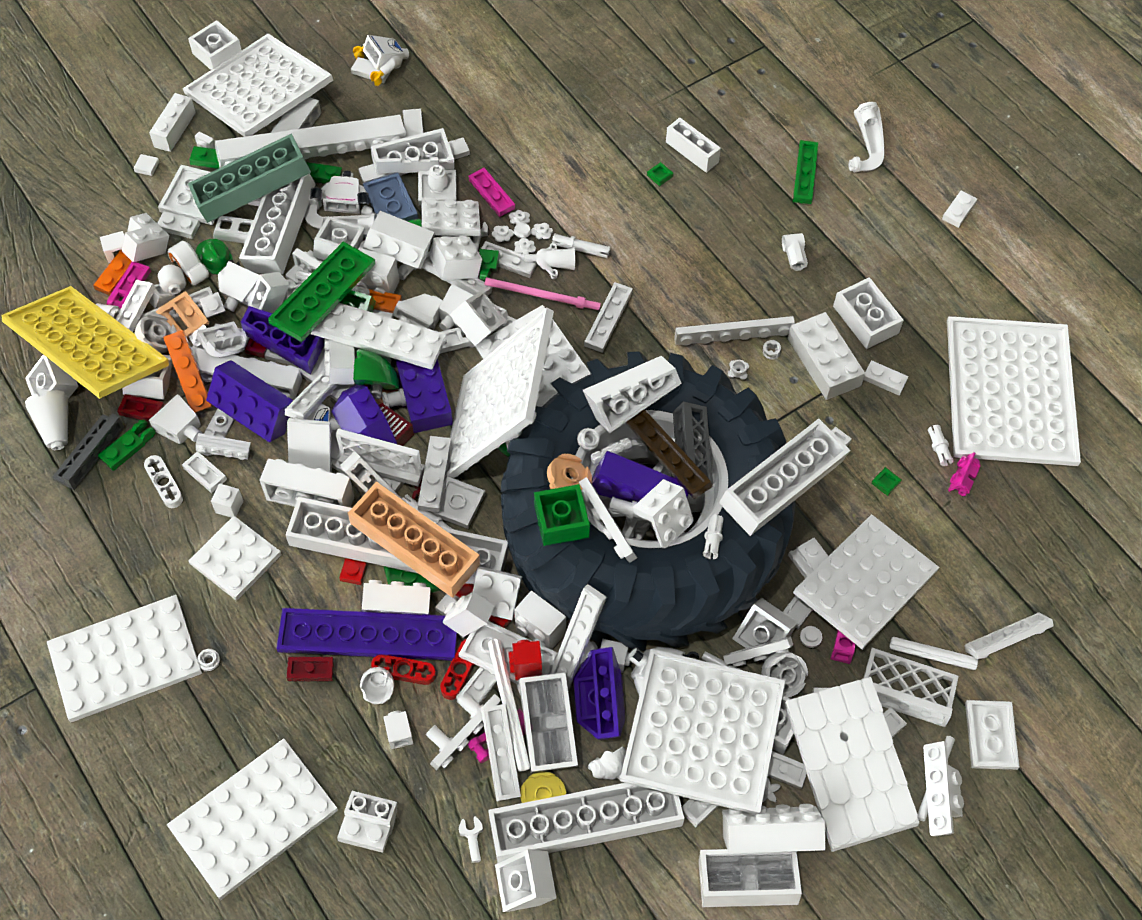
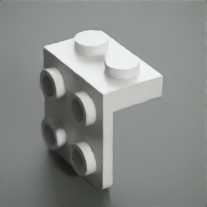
(667, 510)

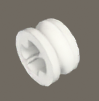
(773, 345)

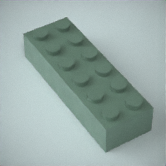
(249, 178)

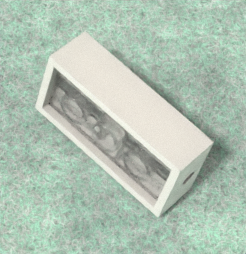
(548, 722)
(749, 878)

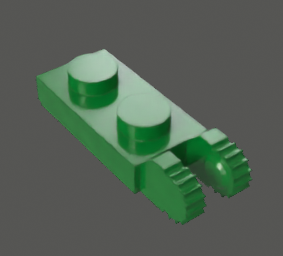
(127, 445)

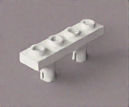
(449, 745)

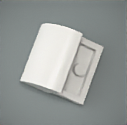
(367, 821)

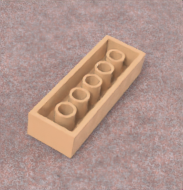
(414, 539)

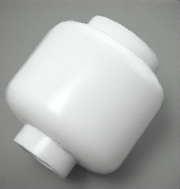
(171, 279)

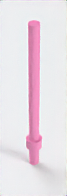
(579, 302)

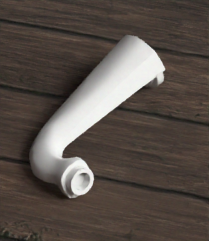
(870, 123)
(317, 221)

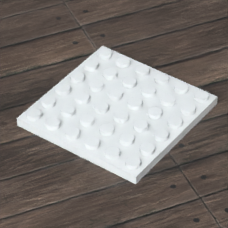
(257, 85)
(703, 731)

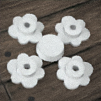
(522, 230)

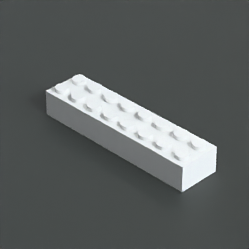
(583, 819)

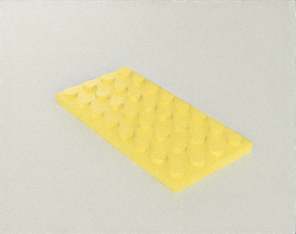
(85, 341)

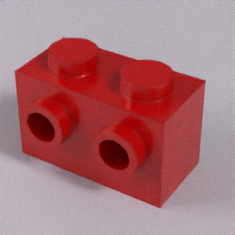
(525, 659)

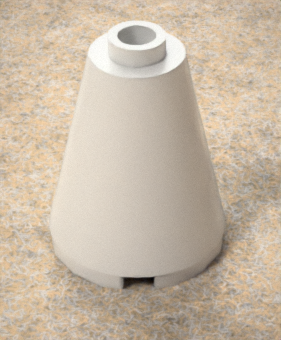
(50, 417)

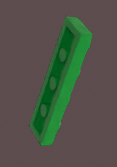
(805, 172)

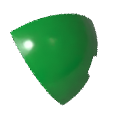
(374, 370)

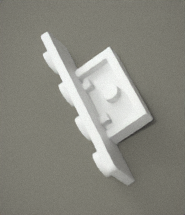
(942, 789)

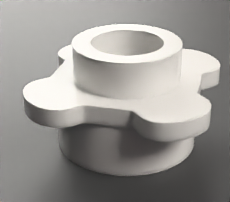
(740, 365)

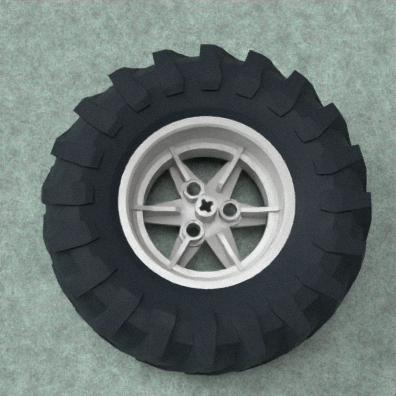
(664, 589)

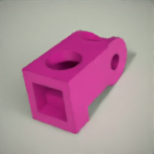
(843, 648)

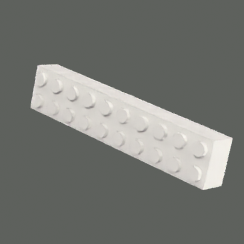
(328, 530)

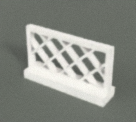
(386, 464)
(904, 700)

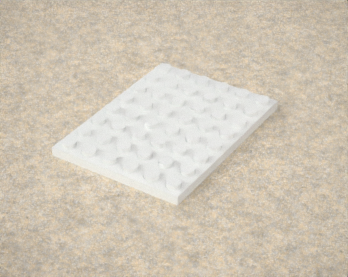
(1012, 391)
(499, 395)

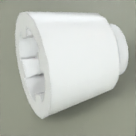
(437, 177)

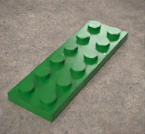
(321, 291)

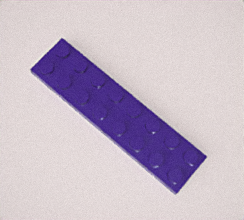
(365, 634)

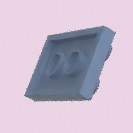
(391, 197)

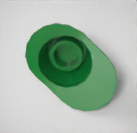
(213, 255)

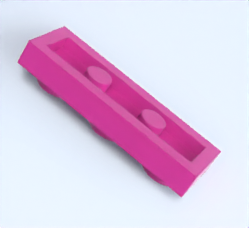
(491, 192)

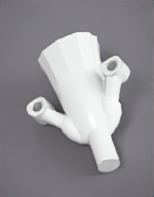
(553, 258)

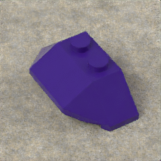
(360, 414)
(600, 694)

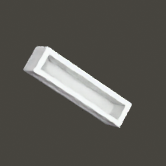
(223, 446)

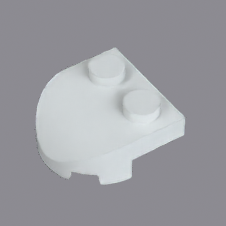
(222, 339)

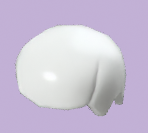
(377, 685)

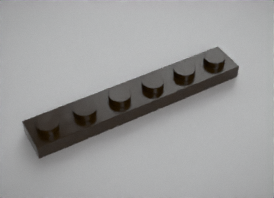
(669, 454)

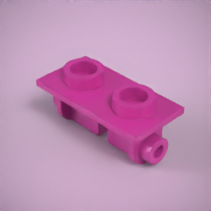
(967, 467)

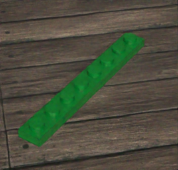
(207, 158)

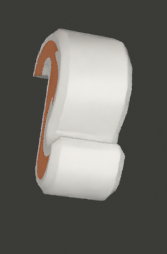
(188, 262)

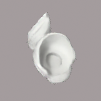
(609, 765)

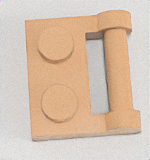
(186, 310)

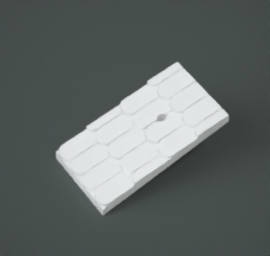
(851, 763)

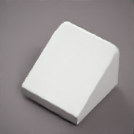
(159, 297)

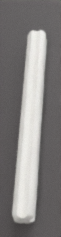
(508, 699)

